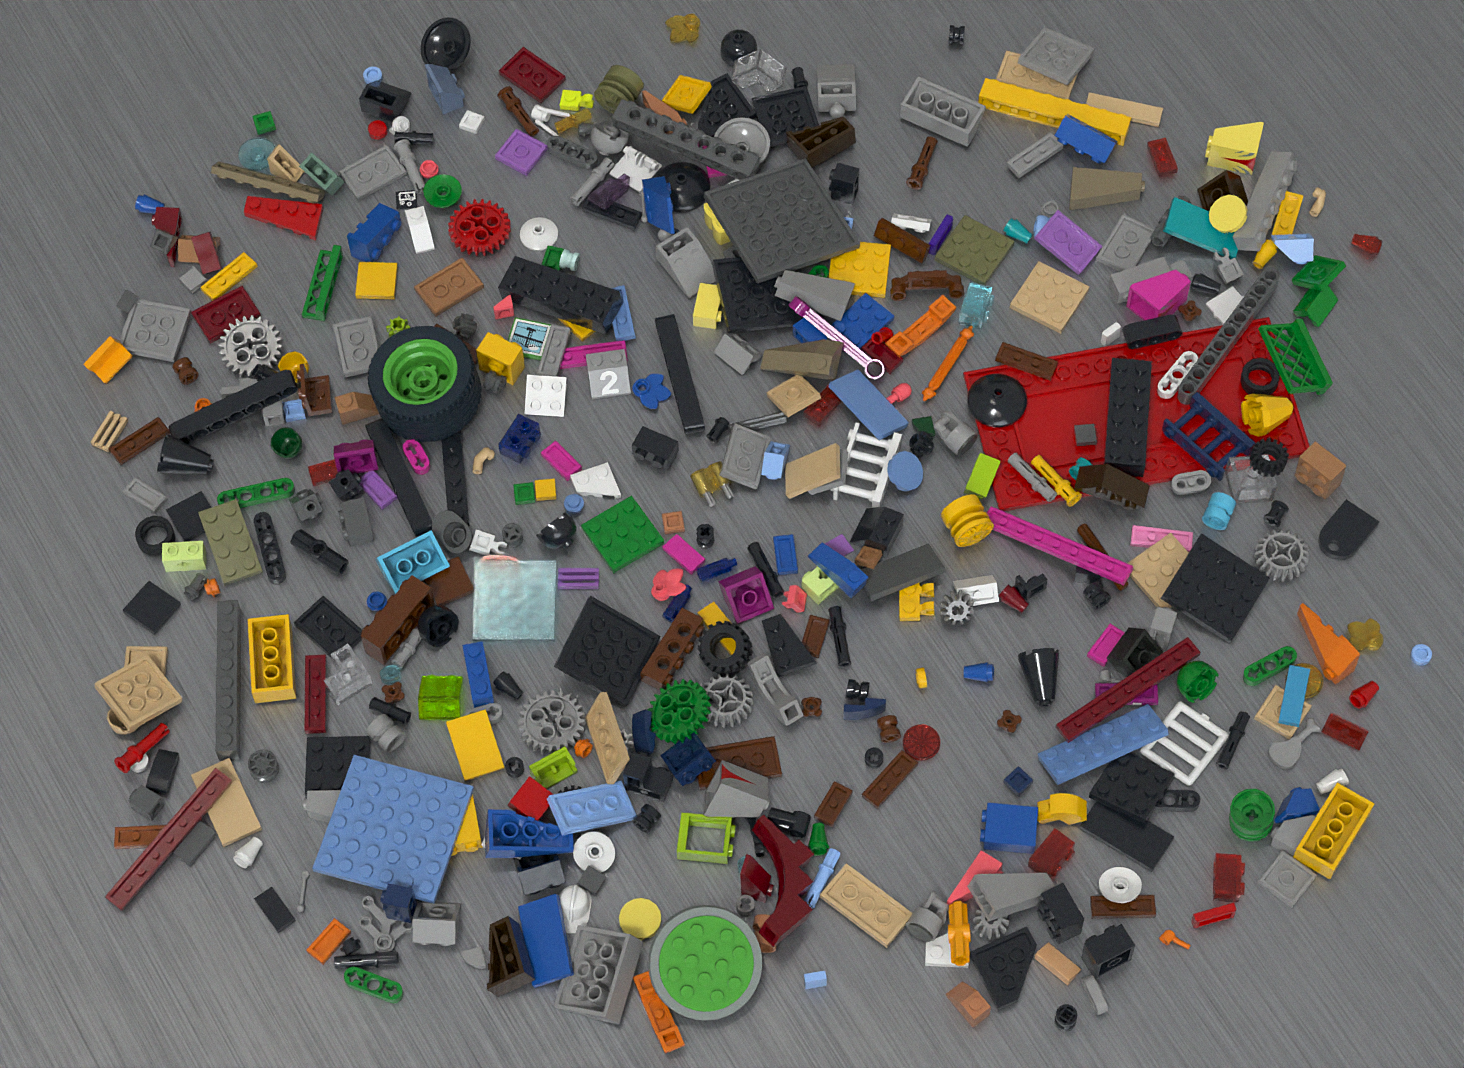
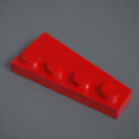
(292, 215)

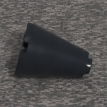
(182, 458)
(1041, 672)

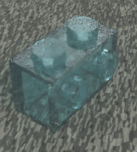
(975, 305)

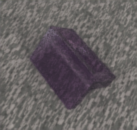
(610, 191)

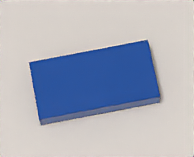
(785, 554)

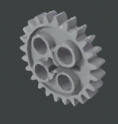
(247, 330)
(534, 730)

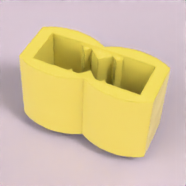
(712, 223)

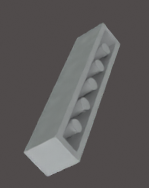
(1266, 200)

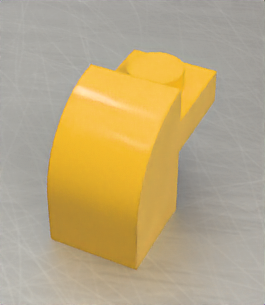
(1062, 807)

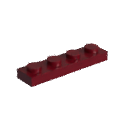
(315, 694)

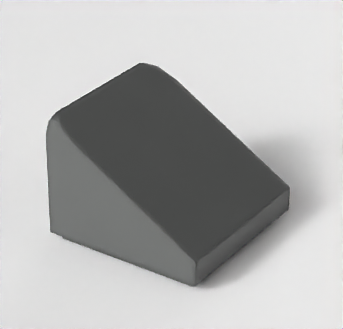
(163, 241)
(127, 301)

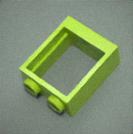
(700, 820)

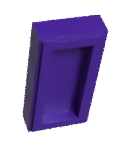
(941, 234)

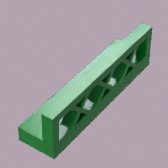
(327, 285)

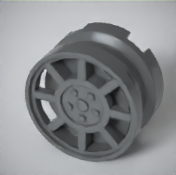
(264, 766)

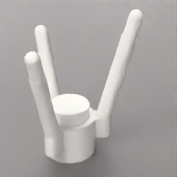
(543, 114)

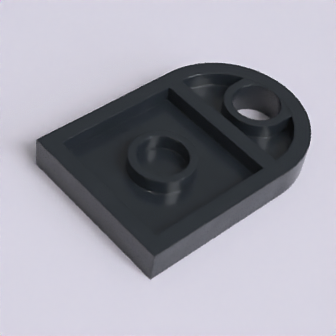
(1348, 530)

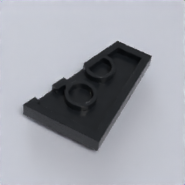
(785, 647)

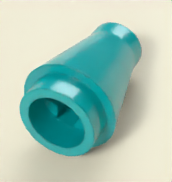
(1017, 230)

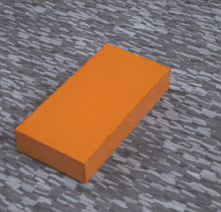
(328, 941)

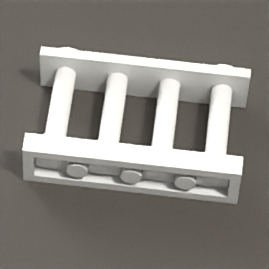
(880, 479)

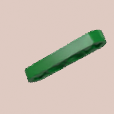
(255, 491)

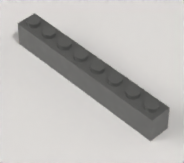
(228, 680)

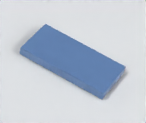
(868, 404)

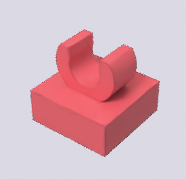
(795, 599)

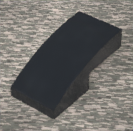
(161, 771)

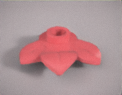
(667, 584)

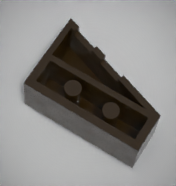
(821, 141)
(1112, 485)
(509, 958)

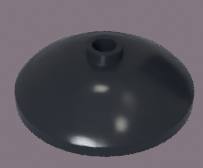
(440, 39)
(689, 193)
(997, 409)

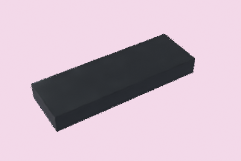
(615, 213)

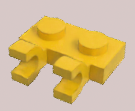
(909, 602)

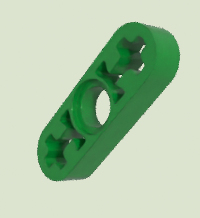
(1274, 658)
(357, 985)

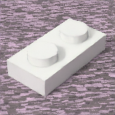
(917, 223)

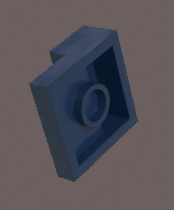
(688, 759)

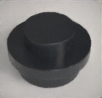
(350, 946)

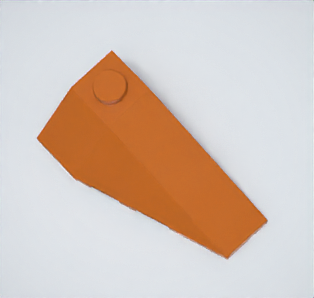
(1334, 653)

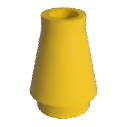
(1266, 252)

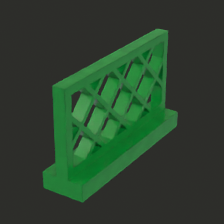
(1306, 354)

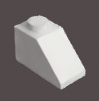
(419, 229)

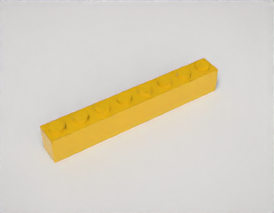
(1050, 109)

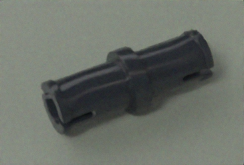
(414, 138)
(390, 710)

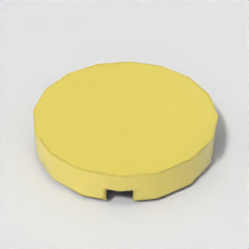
(1228, 214)
(640, 918)

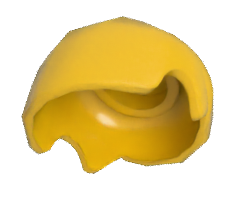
(292, 362)

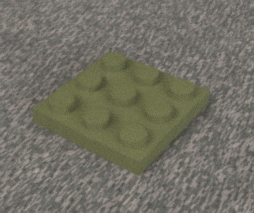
(974, 250)

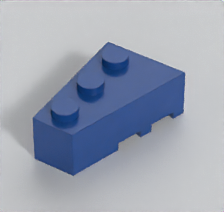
(374, 233)

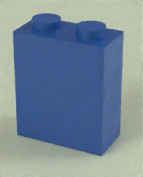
(1009, 828)

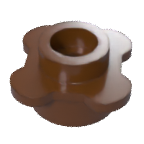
(1187, 315)
(397, 696)
(811, 701)
(1009, 727)

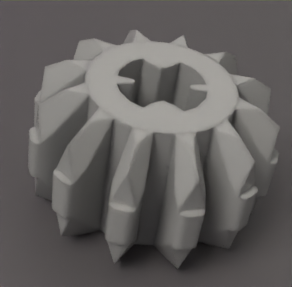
(956, 614)
(989, 929)

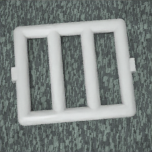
(1199, 765)

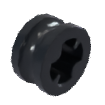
(876, 751)
(517, 772)

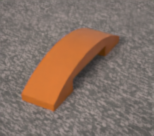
(923, 328)
(658, 1014)

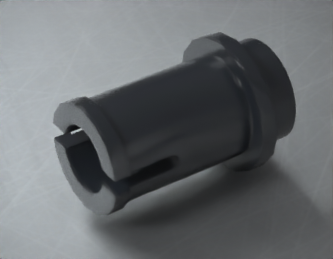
(798, 76)
(720, 426)

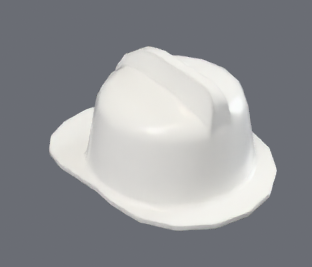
(575, 907)

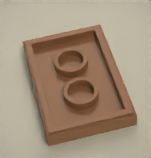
(448, 287)

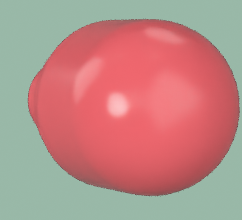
(900, 393)

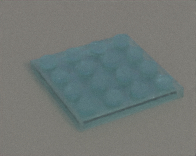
(514, 601)

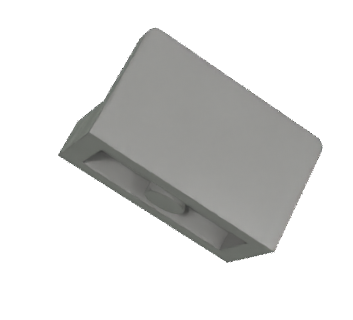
(737, 352)

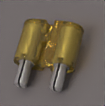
(708, 481)

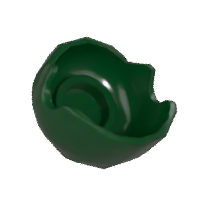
(286, 443)

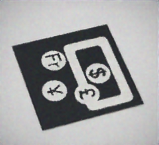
(406, 199)

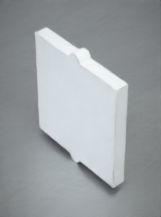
(1224, 304)

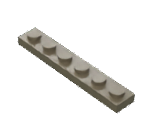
(262, 180)

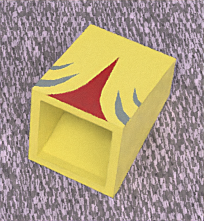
(1234, 147)

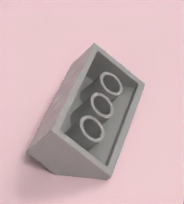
(942, 111)

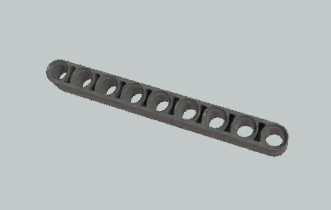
(1232, 328)

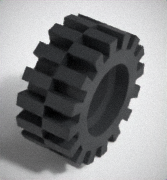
(1265, 466)

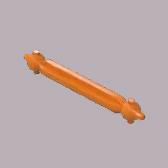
(947, 363)

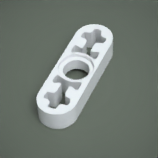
(1168, 377)

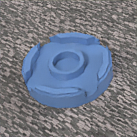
(905, 471)

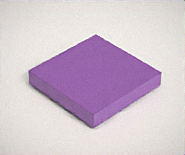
(521, 152)

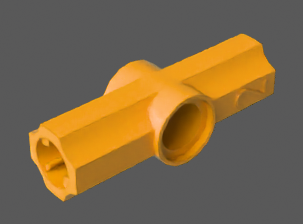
(959, 933)

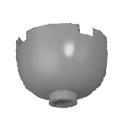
(608, 138)

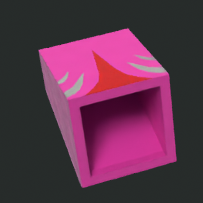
(1158, 295)

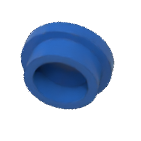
(376, 601)

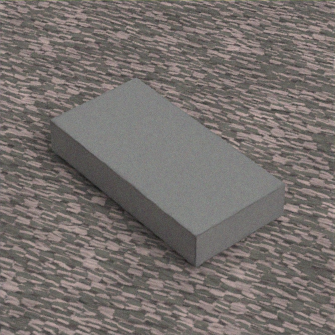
(145, 495)

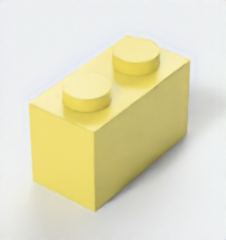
(707, 307)

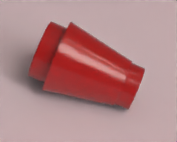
(1362, 696)

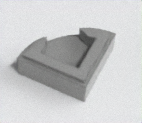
(474, 957)

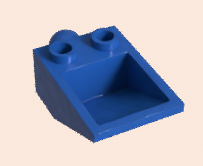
(658, 203)

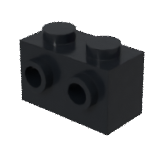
(655, 448)

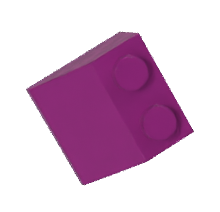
(356, 456)
(746, 594)

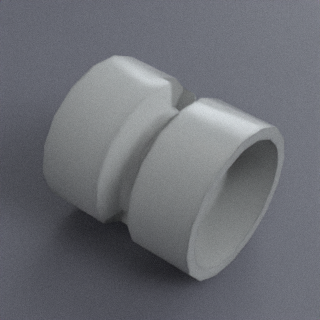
(389, 736)

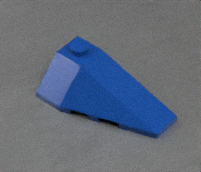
(521, 836)

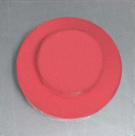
(429, 169)

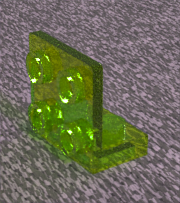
(440, 697)

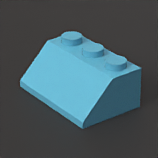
(418, 557)

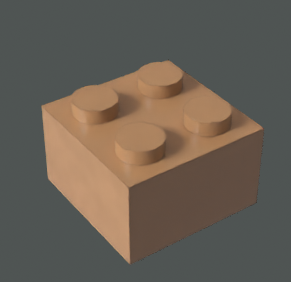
(1320, 470)

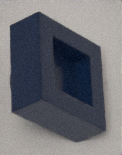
(1018, 781)

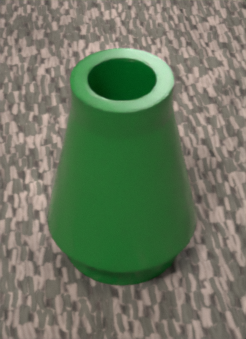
(818, 840)

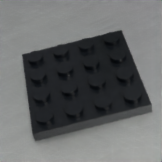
(748, 303)
(1215, 588)
(607, 651)

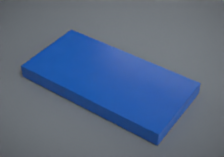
(546, 940)

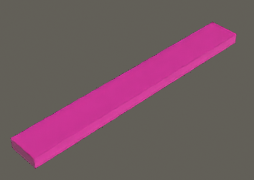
(1060, 546)

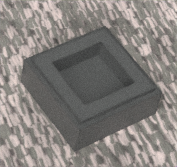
(1085, 435)
(591, 880)

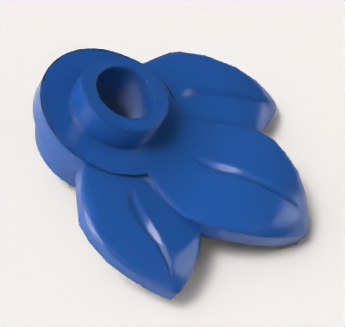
(654, 390)

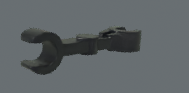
(758, 845)

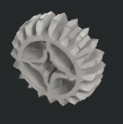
(1281, 562)
(738, 707)

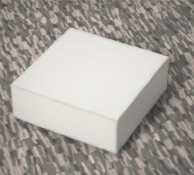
(471, 122)
(1110, 334)

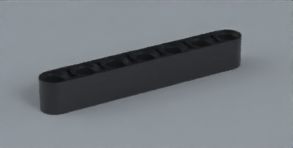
(679, 374)
(234, 407)
(399, 477)

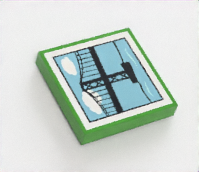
(530, 336)

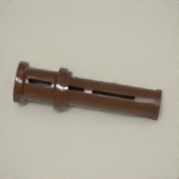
(514, 105)
(917, 175)

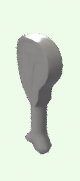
(1287, 753)

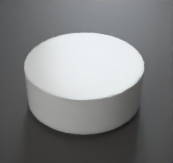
(141, 766)

